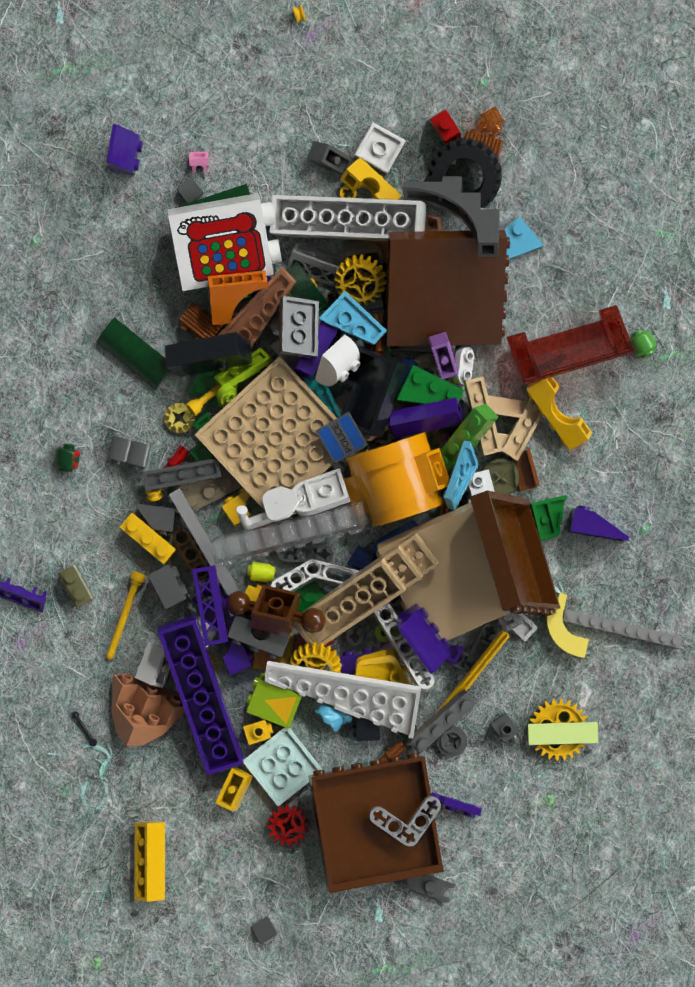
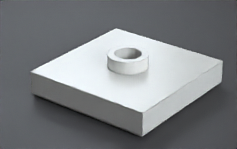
(380, 148)

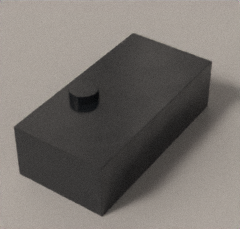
(208, 354)

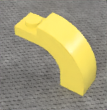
(561, 637)

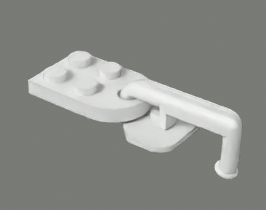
(304, 499)

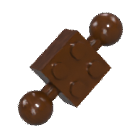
(275, 611)

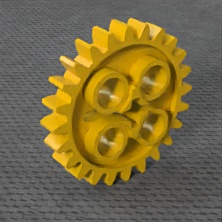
(551, 713)

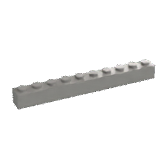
(202, 539)
(622, 628)

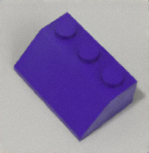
(423, 637)

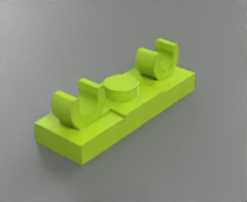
(240, 373)

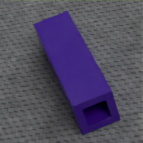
(308, 366)
(425, 417)

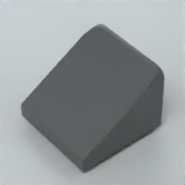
(190, 190)
(264, 930)

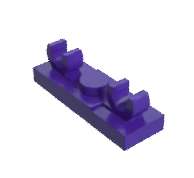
(21, 596)

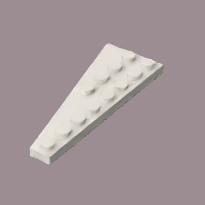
(369, 698)

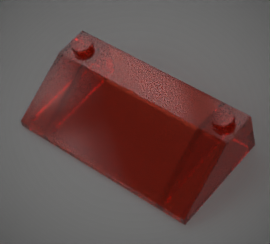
(570, 348)

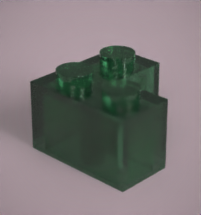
(304, 287)

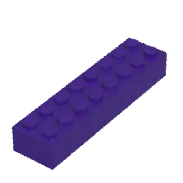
(200, 694)

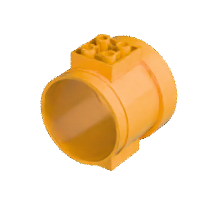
(397, 479)

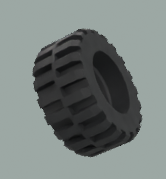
(475, 151)

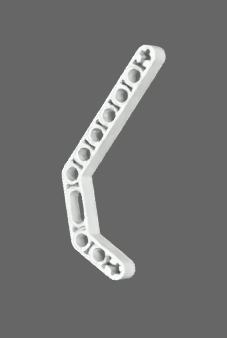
(386, 625)

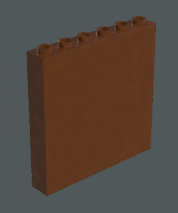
(444, 287)

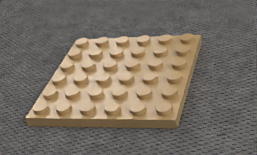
(270, 433)

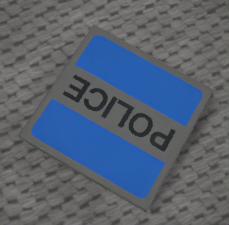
(341, 437)

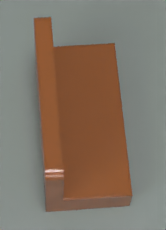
(527, 471)

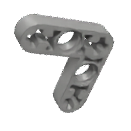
(411, 826)

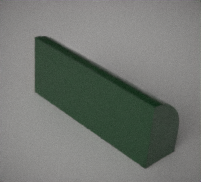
(134, 353)

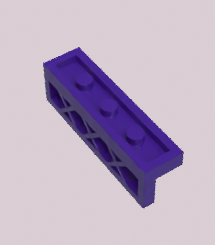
(219, 611)

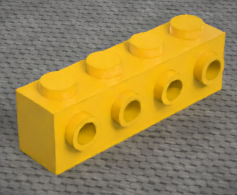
(151, 861)

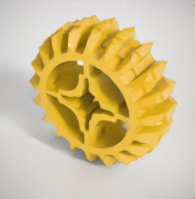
(373, 275)
(316, 657)

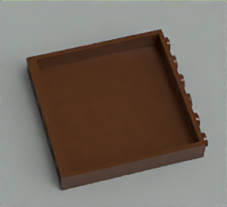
(515, 554)
(351, 845)

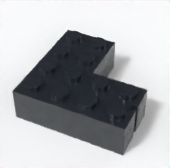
(373, 390)

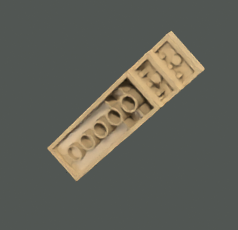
(371, 588)

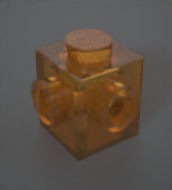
(491, 121)

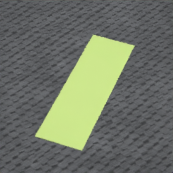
(563, 733)

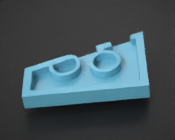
(521, 239)
(353, 319)
(461, 476)

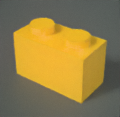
(234, 789)

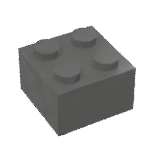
(168, 586)

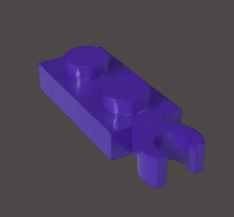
(454, 804)

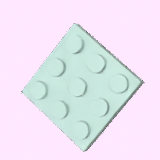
(282, 765)

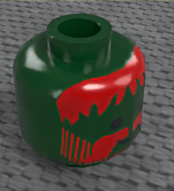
(67, 458)

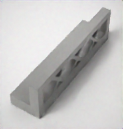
(315, 258)

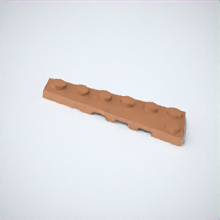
(259, 311)

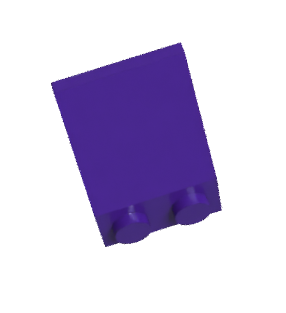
(124, 151)
(591, 524)

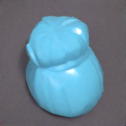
(332, 716)

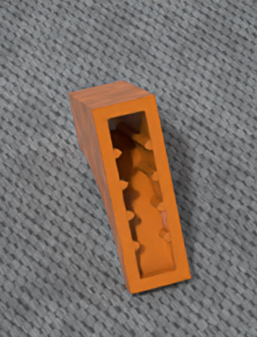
(229, 290)

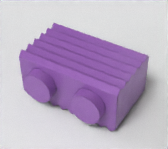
(443, 355)

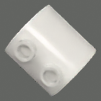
(338, 361)

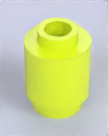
(261, 572)

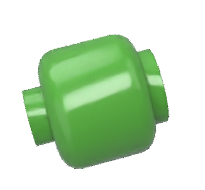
(643, 343)

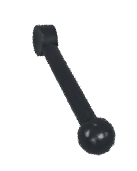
(93, 742)

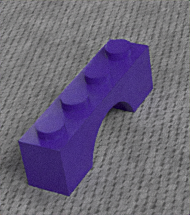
(237, 657)

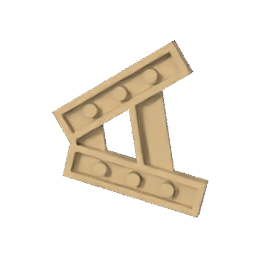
(525, 412)

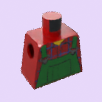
(444, 127)

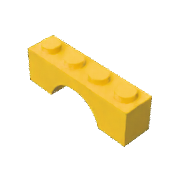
(571, 430)

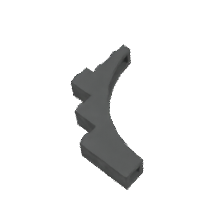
(466, 206)

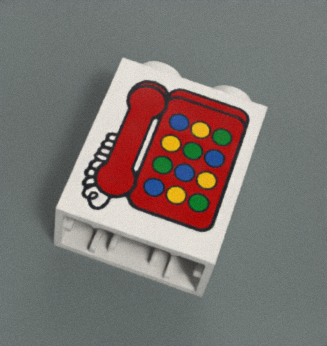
(223, 239)

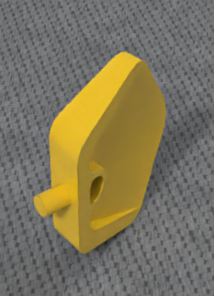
(382, 666)

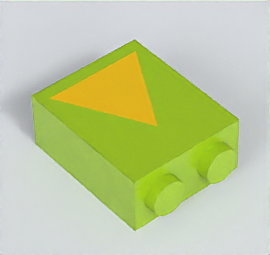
(273, 702)

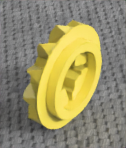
(179, 427)

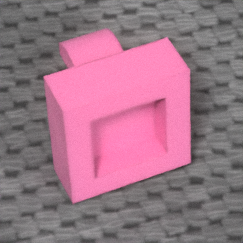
(199, 159)

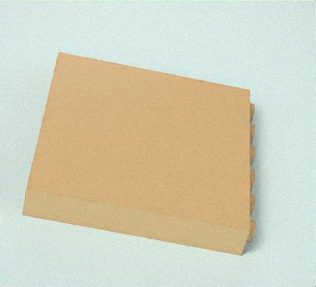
(461, 588)

